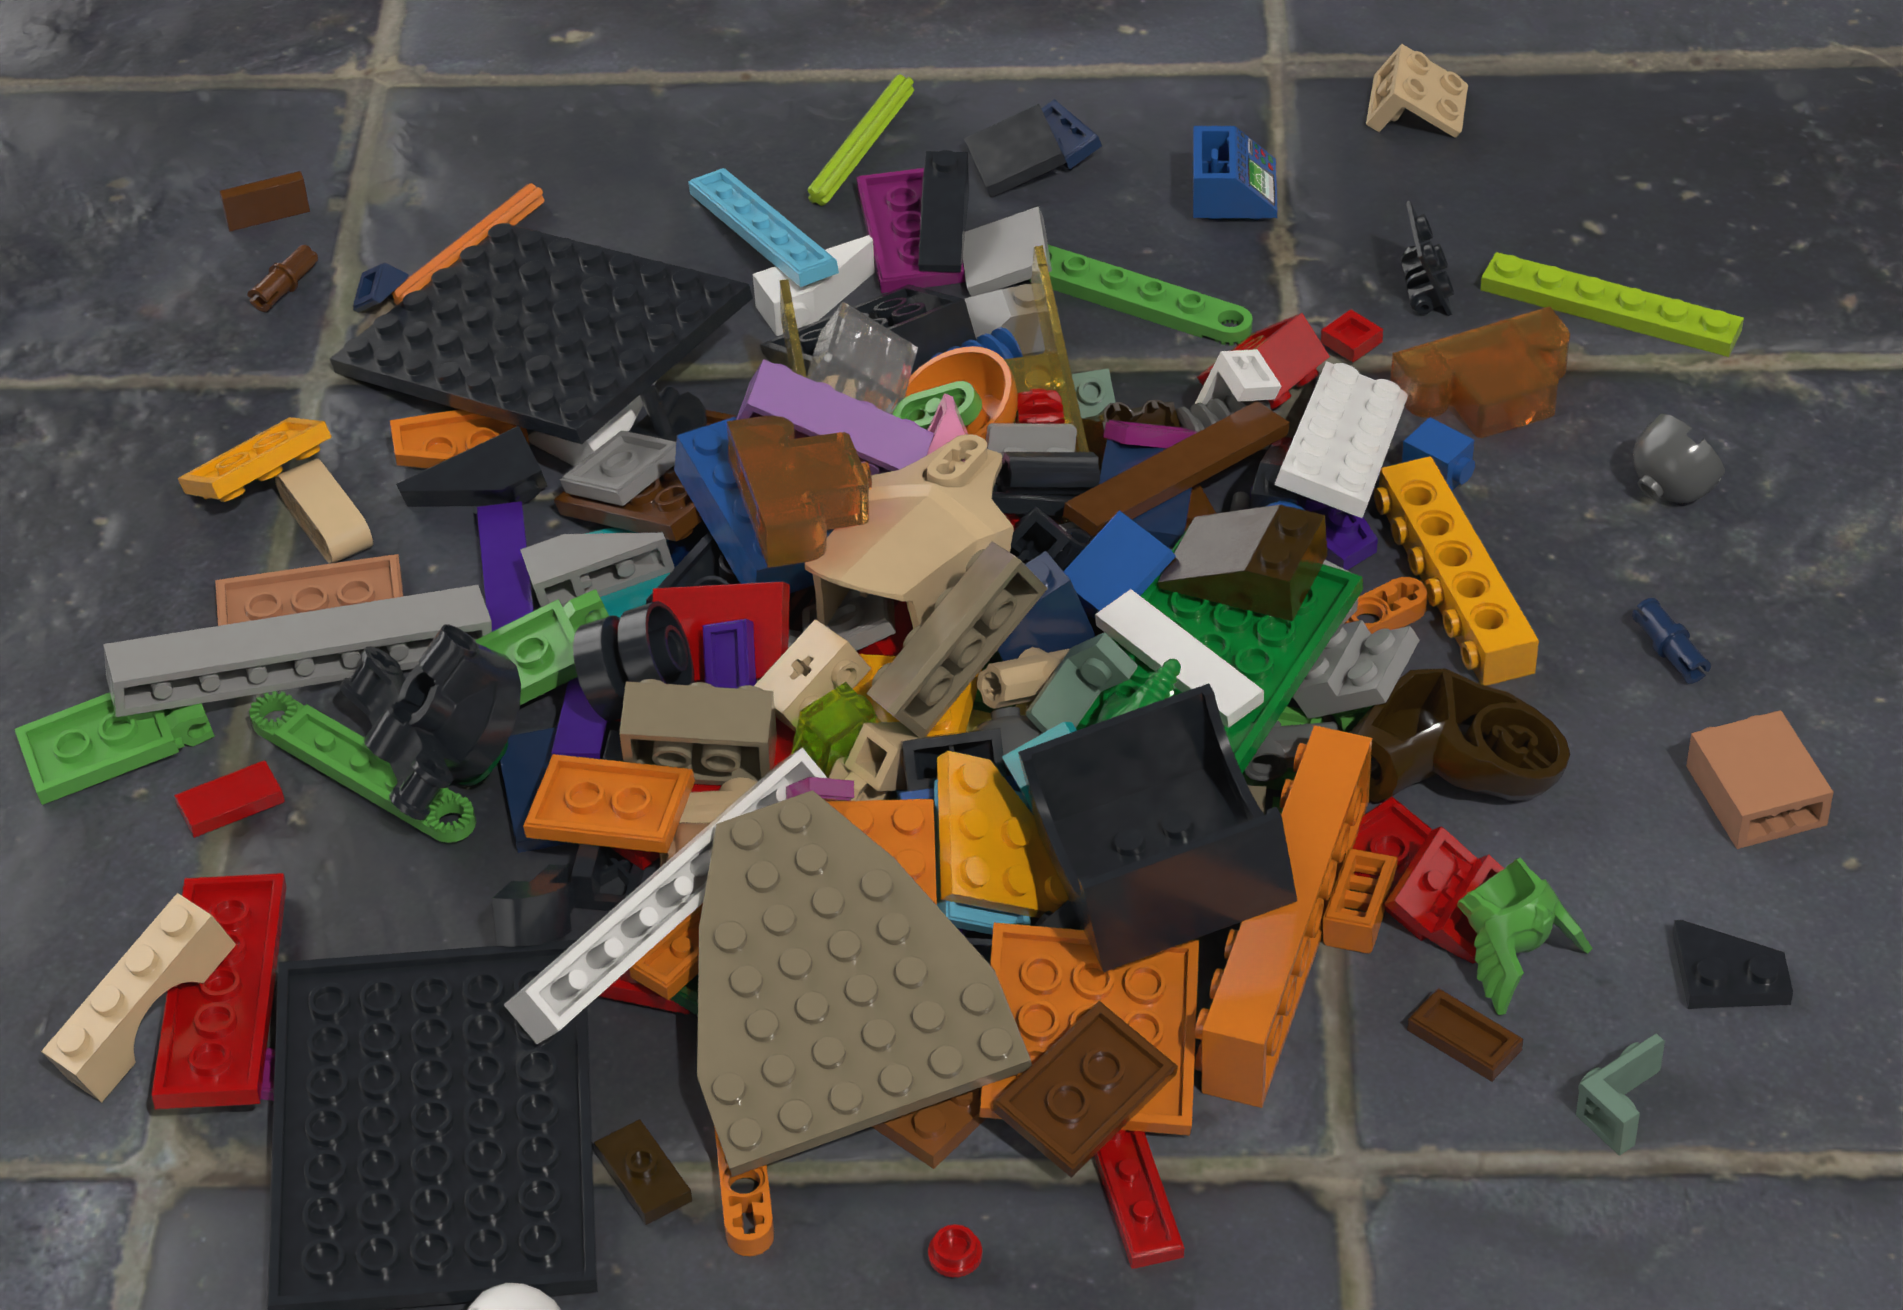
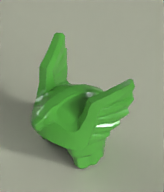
(1511, 917)

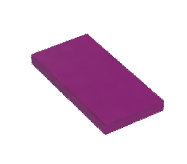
(893, 220)

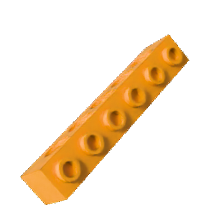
(1456, 572)

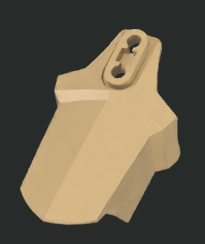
(918, 531)

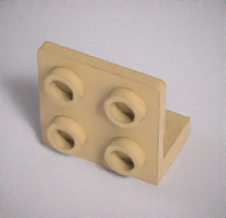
(1421, 87)

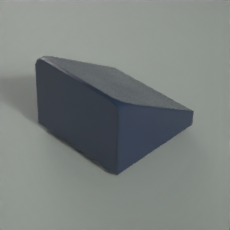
(377, 285)

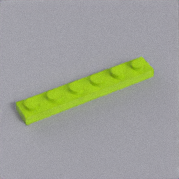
(1612, 304)

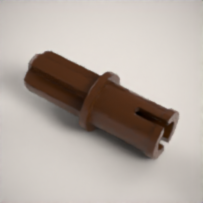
(282, 278)

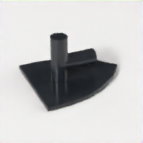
(670, 413)

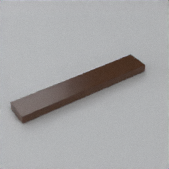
(1177, 467)

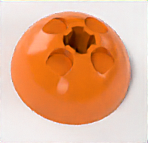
(987, 375)

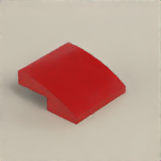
(1433, 886)

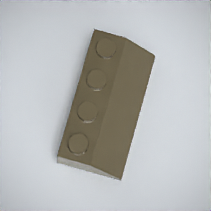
(956, 639)

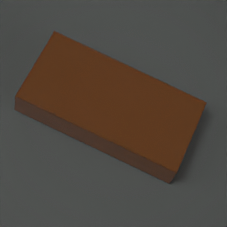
(265, 201)
(1465, 1034)

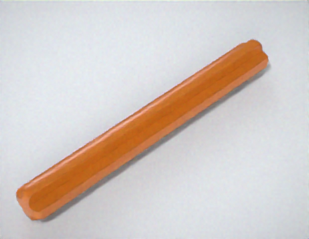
(510, 212)

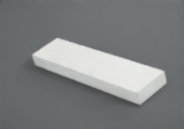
(1157, 639)

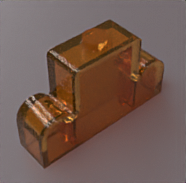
(1490, 374)
(796, 486)

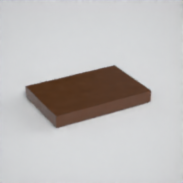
(1085, 1088)

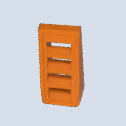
(1353, 928)

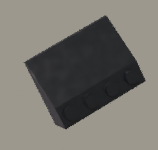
(917, 314)

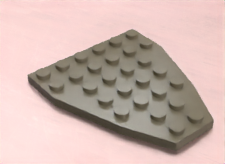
(832, 988)

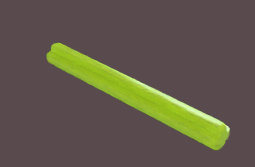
(860, 140)

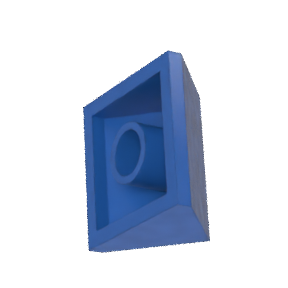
(1115, 561)

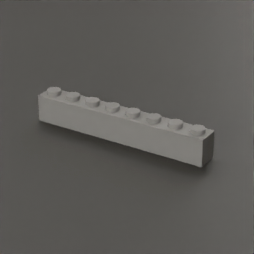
(282, 650)

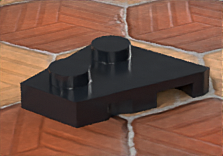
(1729, 970)

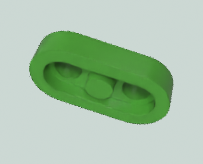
(923, 405)

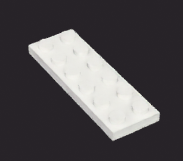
(1342, 439)

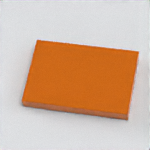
(609, 803)

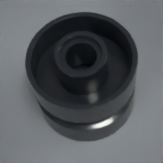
(630, 648)

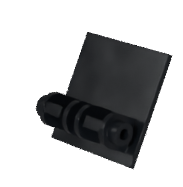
(1423, 268)

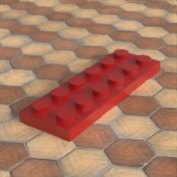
(220, 1029)

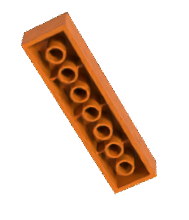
(1276, 949)

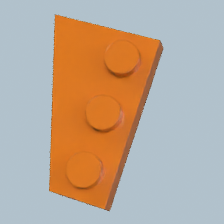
(439, 436)

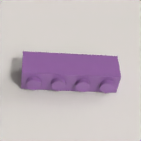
(819, 410)

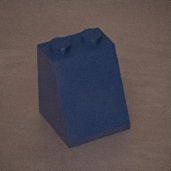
(1055, 619)

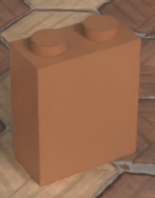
(1759, 779)

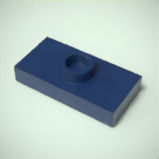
(1070, 133)

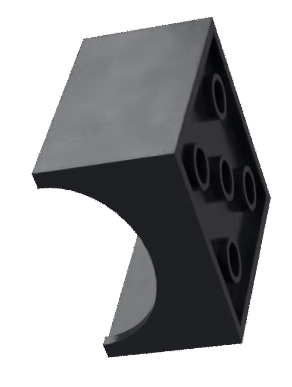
(1156, 828)

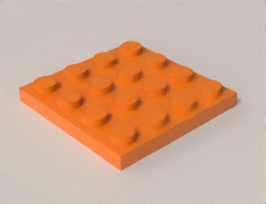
(1057, 979)

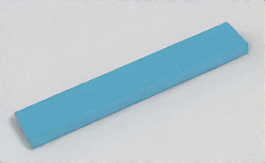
(763, 227)

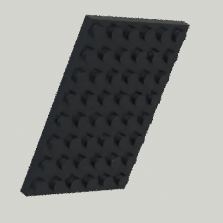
(542, 331)
(426, 1134)

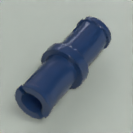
(1671, 640)

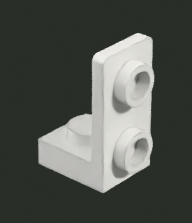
(1240, 374)

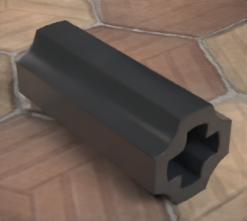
(1048, 473)

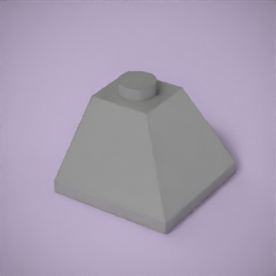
(1011, 309)

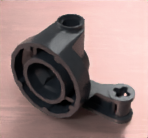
(441, 719)

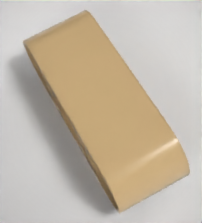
(324, 511)

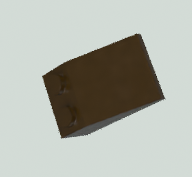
(1250, 559)

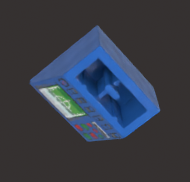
(1232, 175)

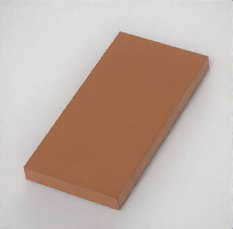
(308, 589)

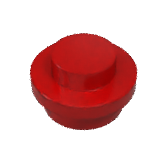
(955, 1251)

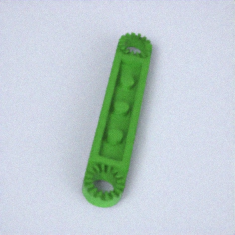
(1147, 297)
(347, 760)

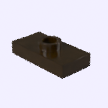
(643, 1171)

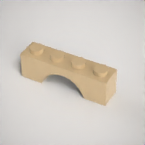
(99, 1038)

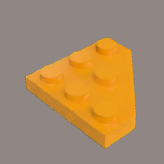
(991, 842)

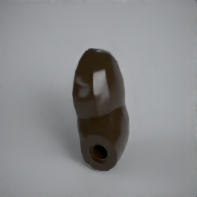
(1465, 734)

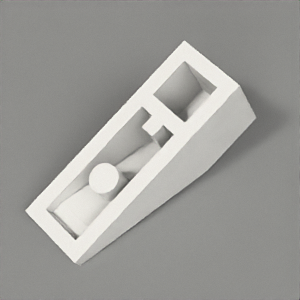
(816, 299)

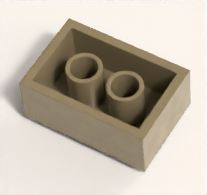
(700, 729)

